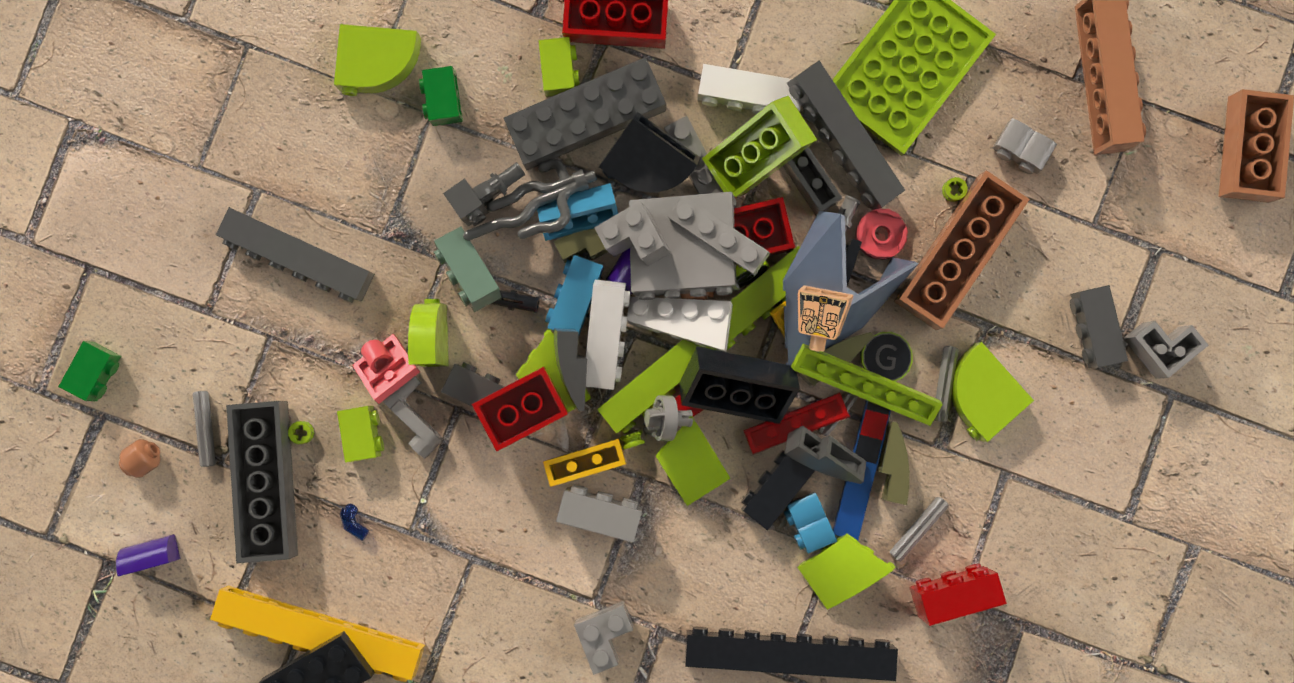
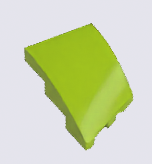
(545, 356)
(692, 464)
(843, 570)

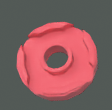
(896, 231)

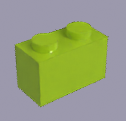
(557, 65)
(360, 433)

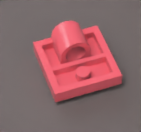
(384, 367)

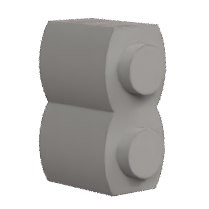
(1024, 147)

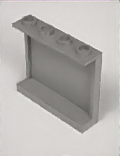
(692, 263)

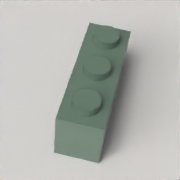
(466, 270)

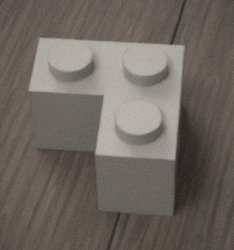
(636, 229)
(1163, 353)
(596, 634)

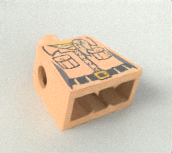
(822, 314)

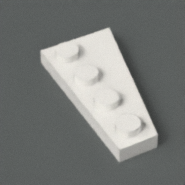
(687, 319)

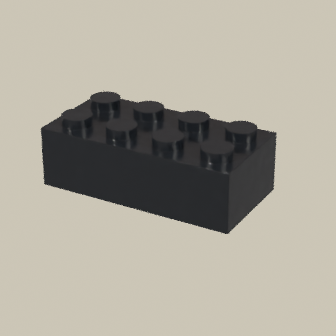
(738, 385)

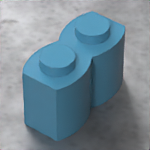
(810, 522)

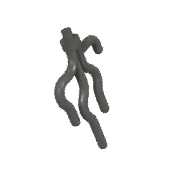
(558, 190)

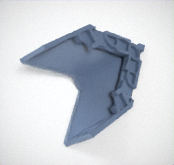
(823, 265)

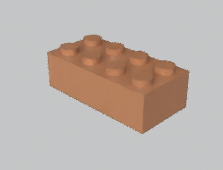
(1256, 146)

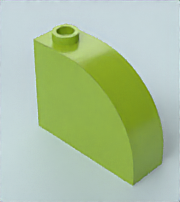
(374, 58)
(428, 334)
(986, 393)

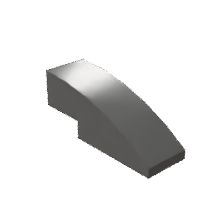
(570, 365)
(825, 455)

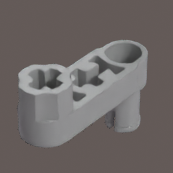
(426, 437)

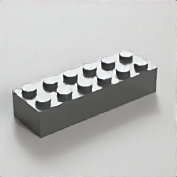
(585, 113)
(262, 481)

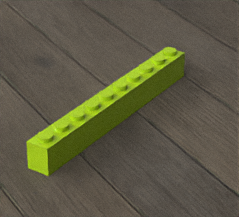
(667, 371)

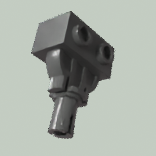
(471, 202)

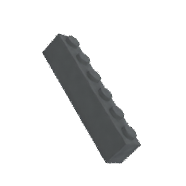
(845, 136)
(295, 255)

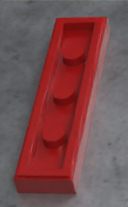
(812, 416)

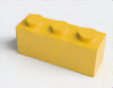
(584, 462)

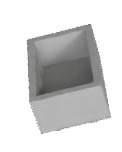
(599, 513)

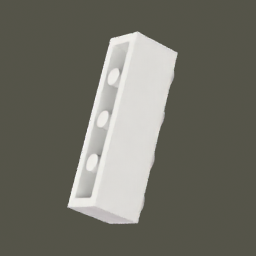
(741, 88)
(605, 332)

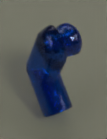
(350, 524)

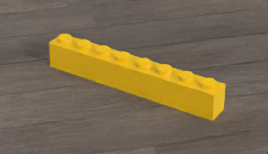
(309, 629)

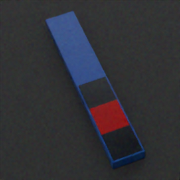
(867, 446)

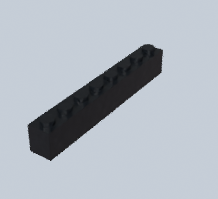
(791, 654)

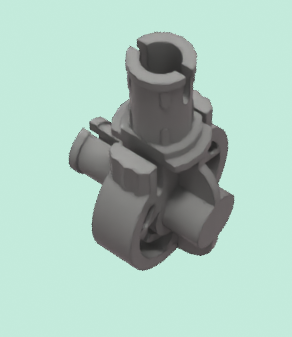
(665, 418)

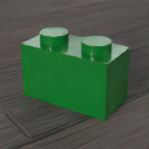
(441, 96)
(90, 371)

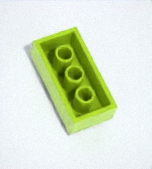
(759, 147)

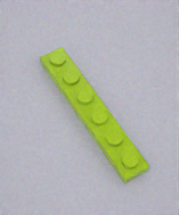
(866, 385)

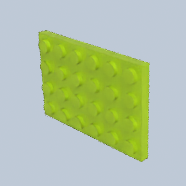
(910, 67)

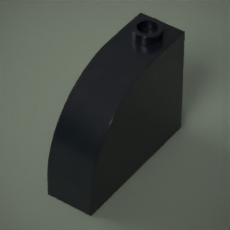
(648, 158)

